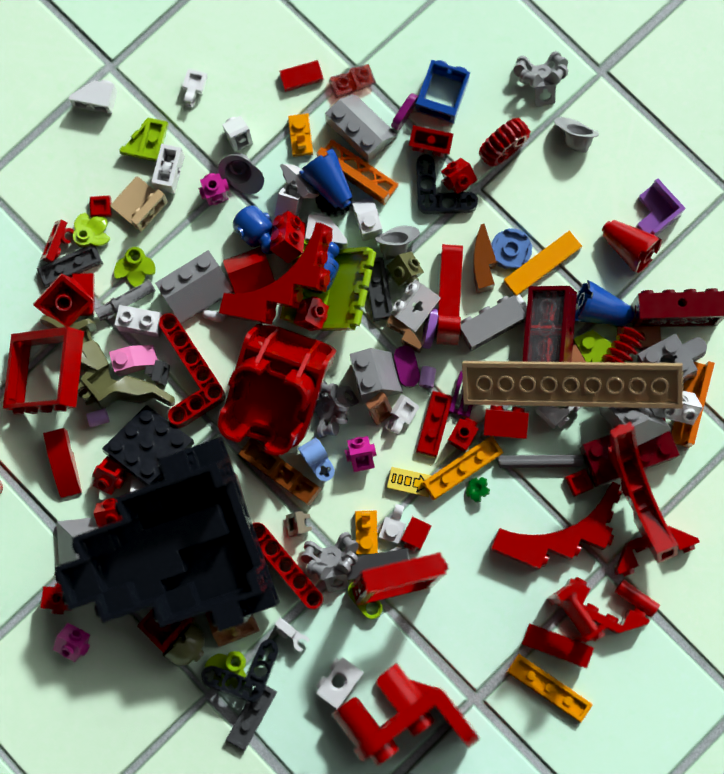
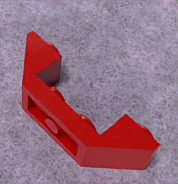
(628, 561)
(631, 619)

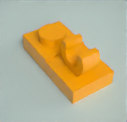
(300, 135)
(366, 532)

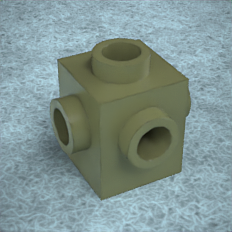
(405, 269)

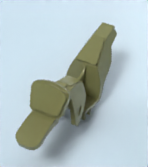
(97, 381)

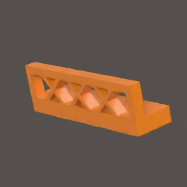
(359, 180)
(683, 433)

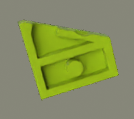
(147, 140)
(592, 346)

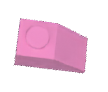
(132, 359)

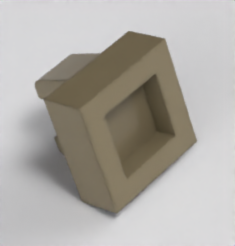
(296, 523)

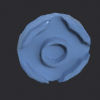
(511, 248)

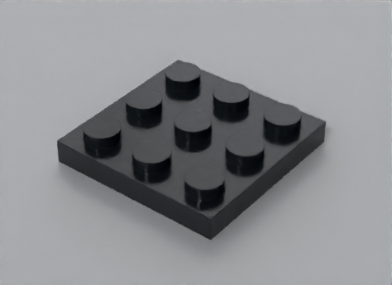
(145, 441)

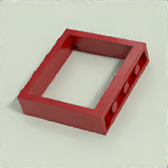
(19, 363)
(399, 578)

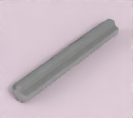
(540, 461)

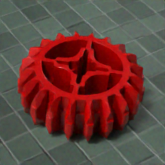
(504, 142)

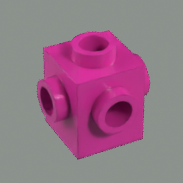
(214, 189)
(360, 453)
(72, 642)

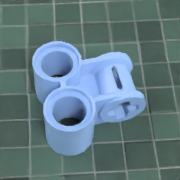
(315, 457)

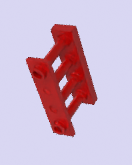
(567, 600)

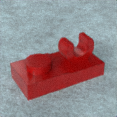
(57, 234)

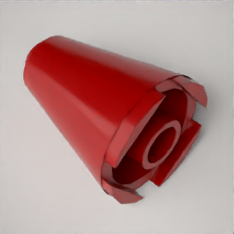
(631, 244)

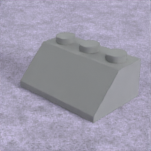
(360, 126)
(194, 286)
(643, 420)

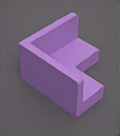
(663, 207)

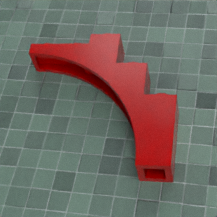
(287, 290)
(636, 489)
(591, 530)

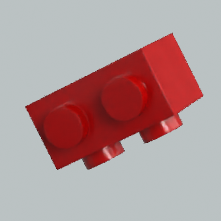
(430, 139)
(287, 236)
(506, 422)

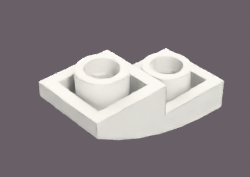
(292, 176)

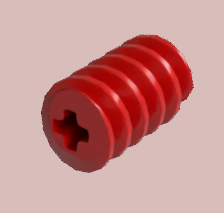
(623, 346)

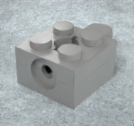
(673, 351)

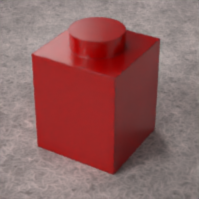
(415, 534)

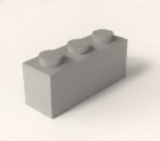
(492, 322)

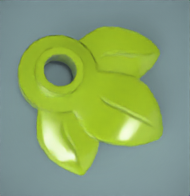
(92, 229)
(134, 270)
(224, 661)

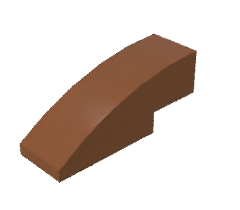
(483, 261)

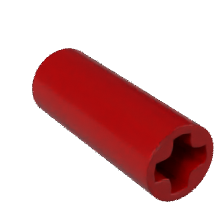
(637, 598)

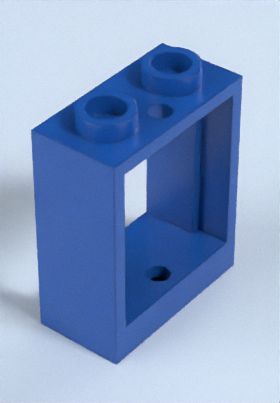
(437, 109)

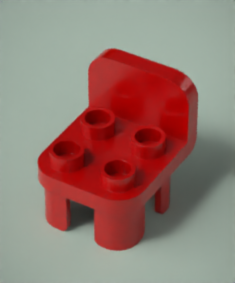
(275, 388)
(412, 703)

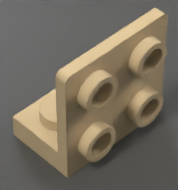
(139, 203)

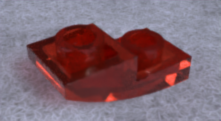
(351, 82)

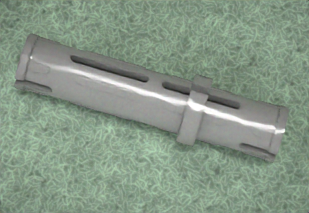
(125, 299)

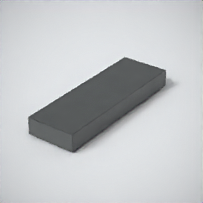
(70, 264)
(379, 292)
(376, 560)
(250, 719)

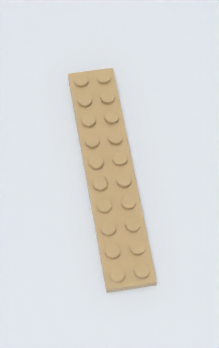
(573, 384)

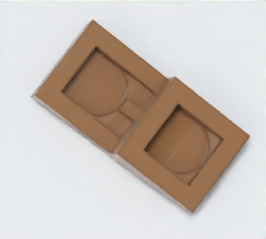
(409, 338)

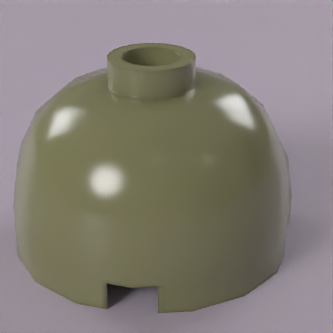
(186, 646)

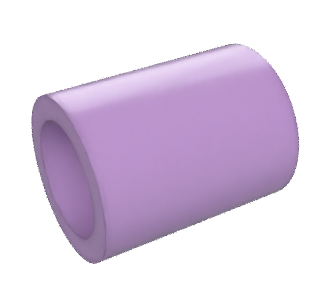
(427, 377)
(97, 417)

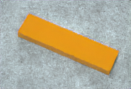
(542, 263)
(462, 467)
(549, 688)

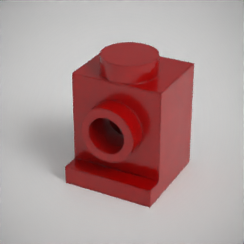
(459, 441)

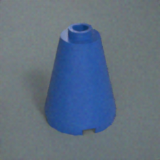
(328, 179)
(601, 306)

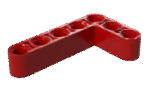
(450, 292)
(195, 370)
(293, 573)

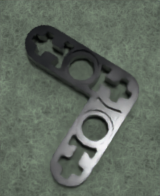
(437, 198)
(251, 680)

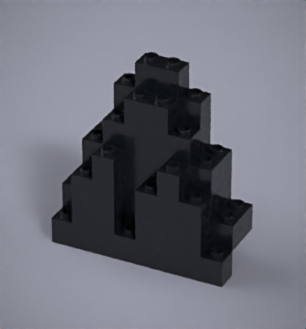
(176, 548)

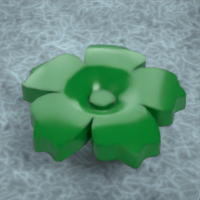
(477, 489)

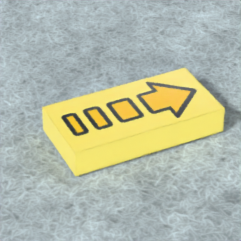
(407, 481)

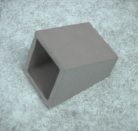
(375, 373)

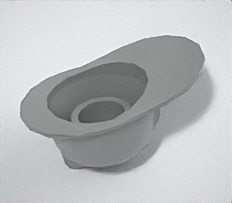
(576, 134)
(241, 173)
(396, 240)

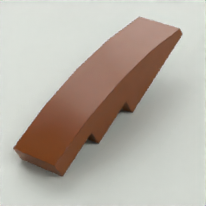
(280, 472)

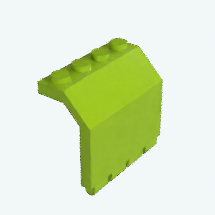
(346, 293)

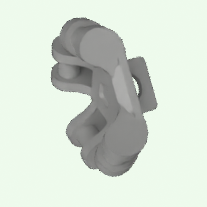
(542, 76)
(333, 407)
(332, 561)

